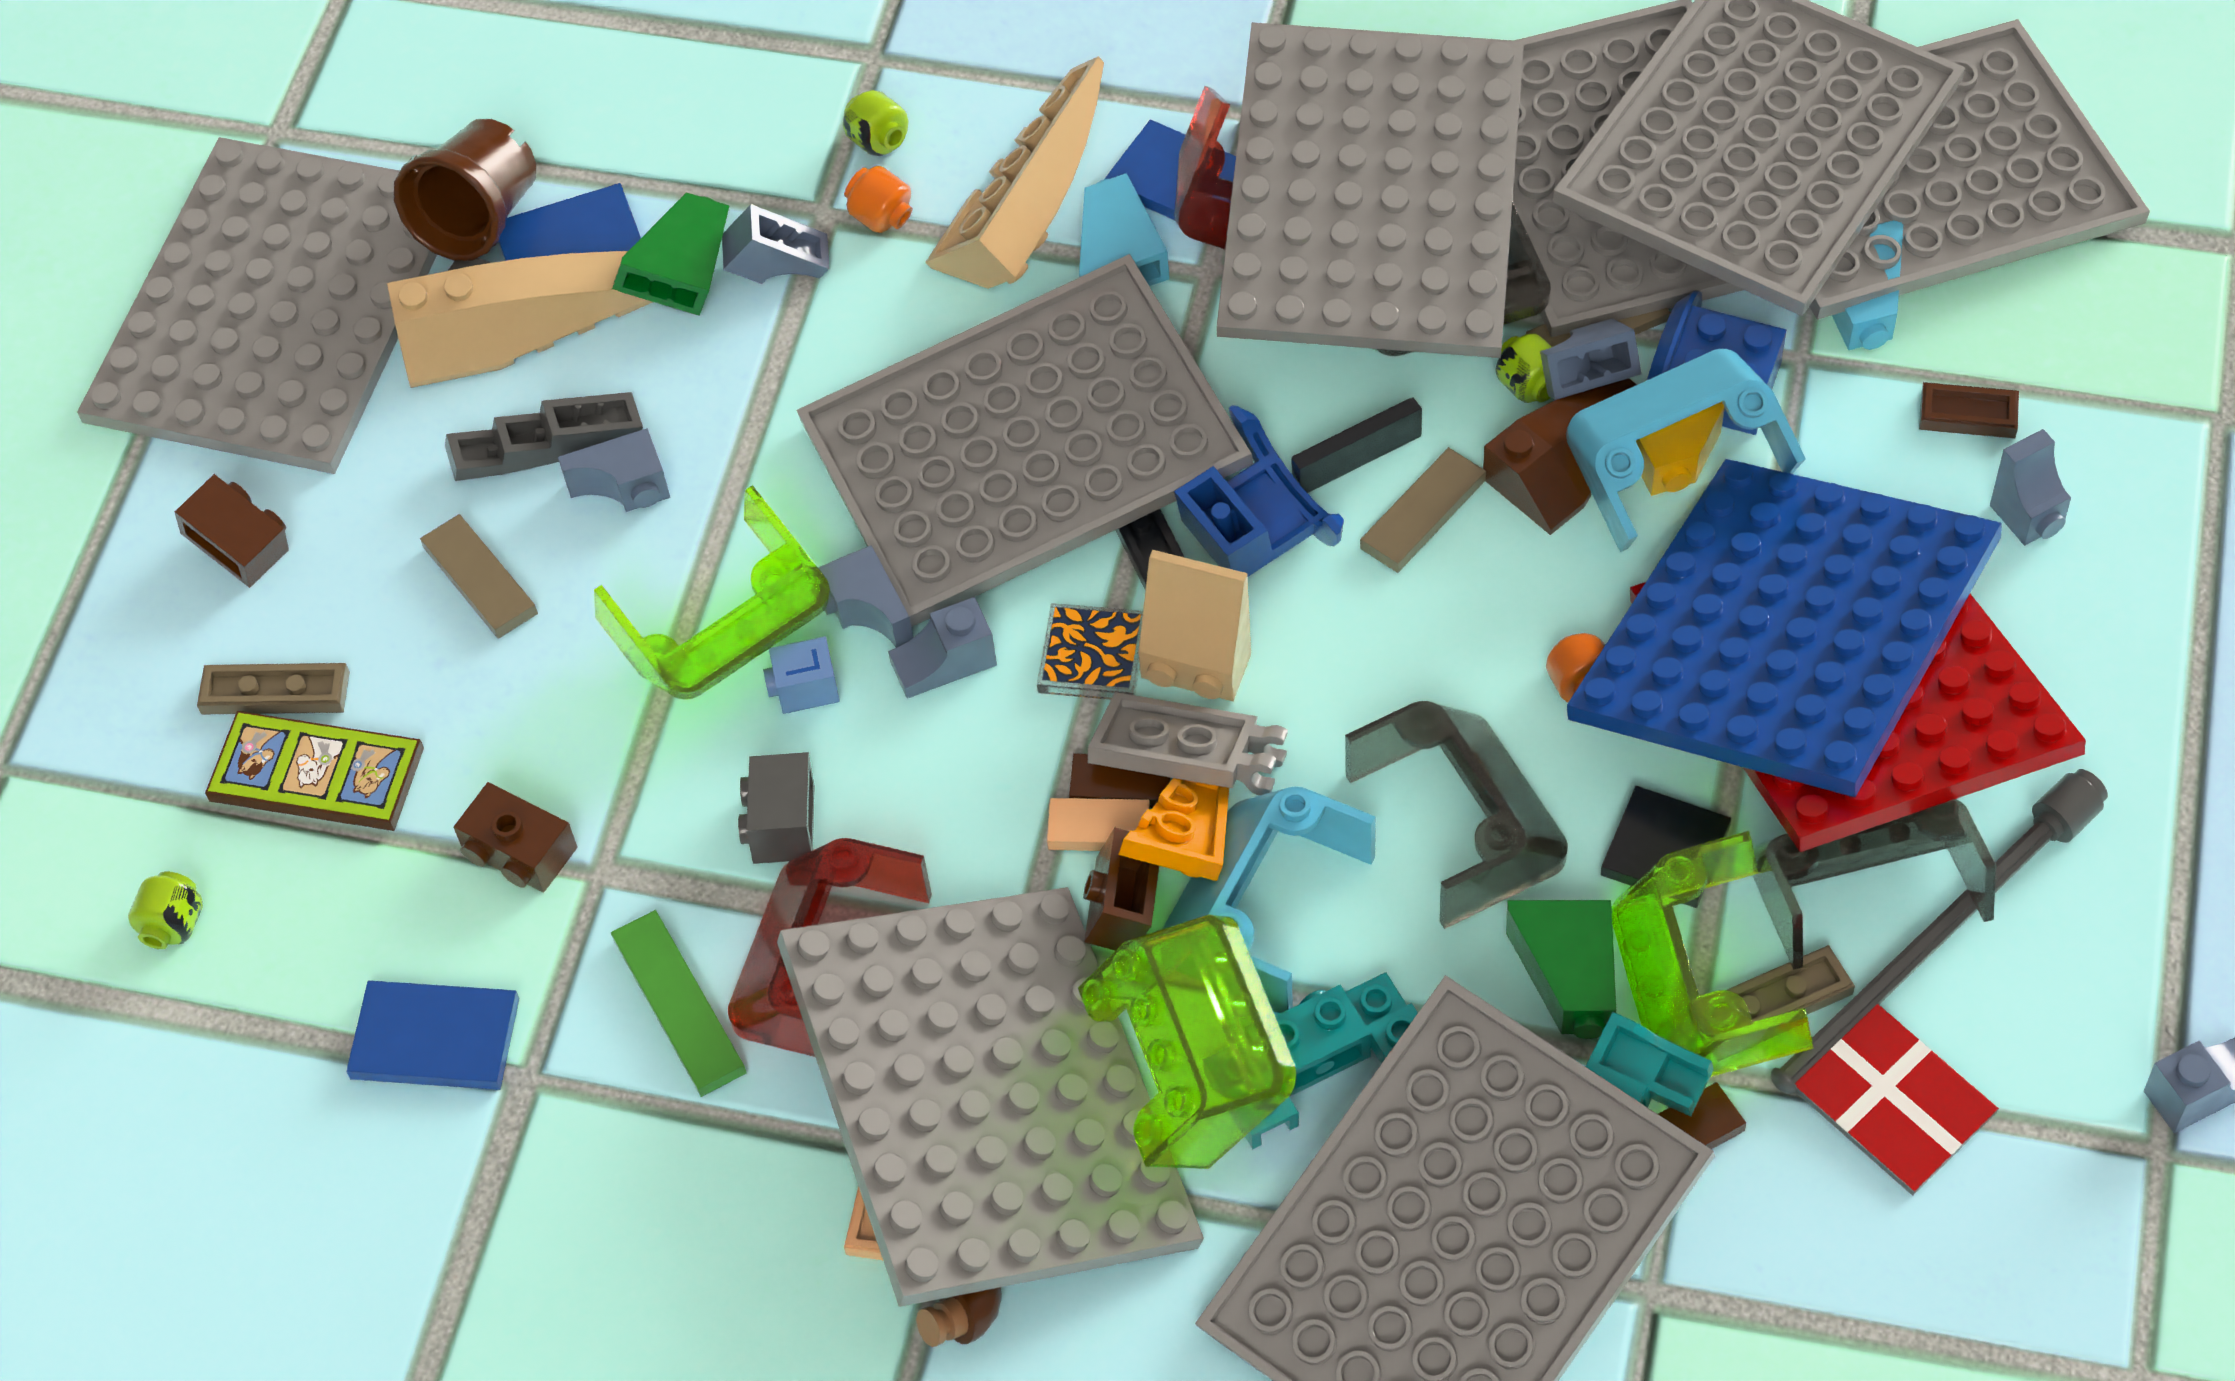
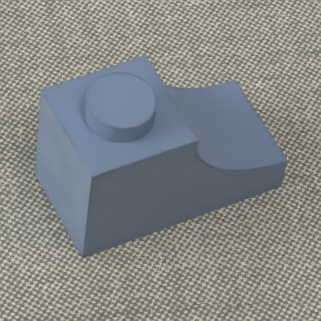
(770, 245)
(1591, 359)
(617, 469)
(2029, 489)
(865, 596)
(946, 650)
(2193, 1083)

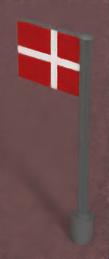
(1882, 1080)

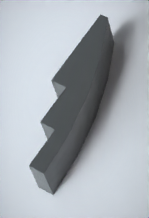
(541, 437)

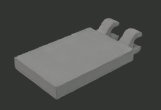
(1187, 743)

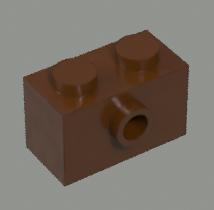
(232, 529)
(515, 838)
(1119, 896)

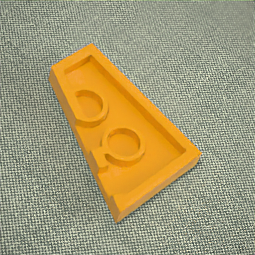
(1183, 830)

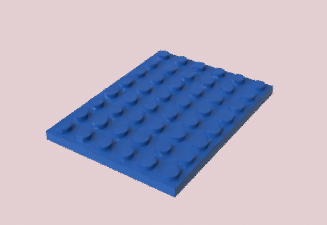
(1787, 626)

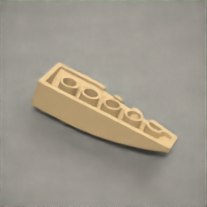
(1011, 216)
(498, 311)

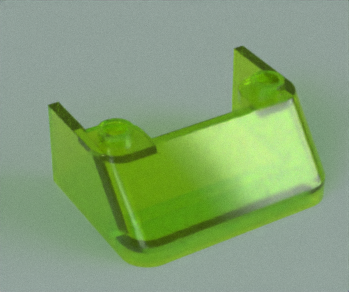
(786, 597)
(1660, 971)

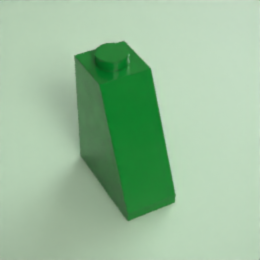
(676, 255)
(1568, 959)

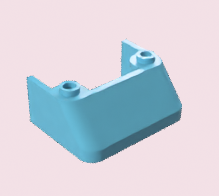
(1607, 432)
(1248, 836)

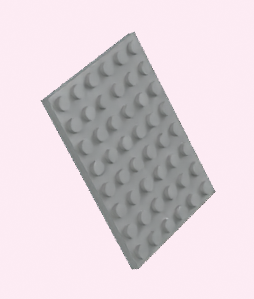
(1566, 94)
(1760, 142)
(1993, 179)
(1373, 190)
(263, 310)
(1022, 438)
(983, 1095)
(1459, 1214)

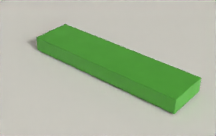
(678, 1003)

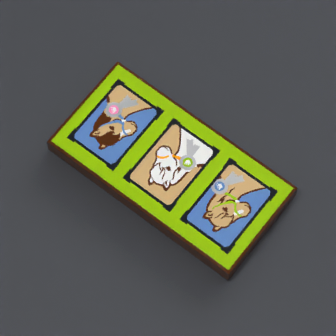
(315, 770)

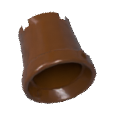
(464, 190)

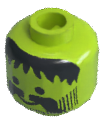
(875, 123)
(1522, 368)
(165, 910)

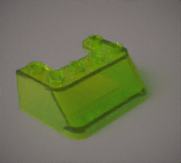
(1202, 1035)

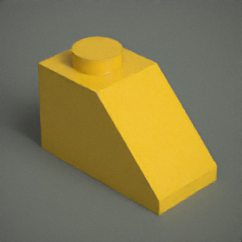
(1680, 450)

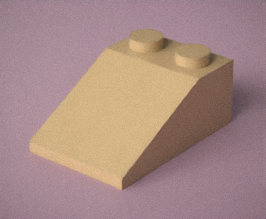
(1195, 626)

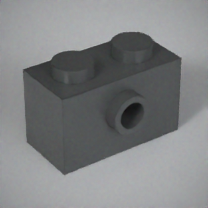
(778, 807)

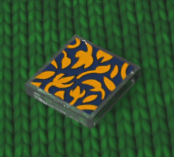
(1090, 651)

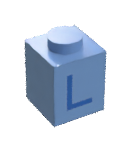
(802, 675)

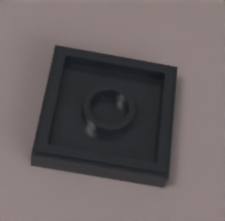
(1655, 827)

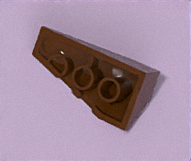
(1535, 464)

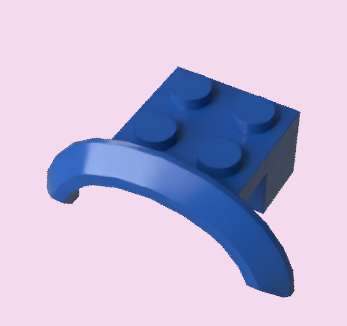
(1697, 330)
(1255, 512)

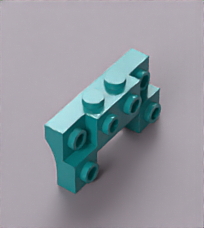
(1334, 1033)
(1649, 1066)

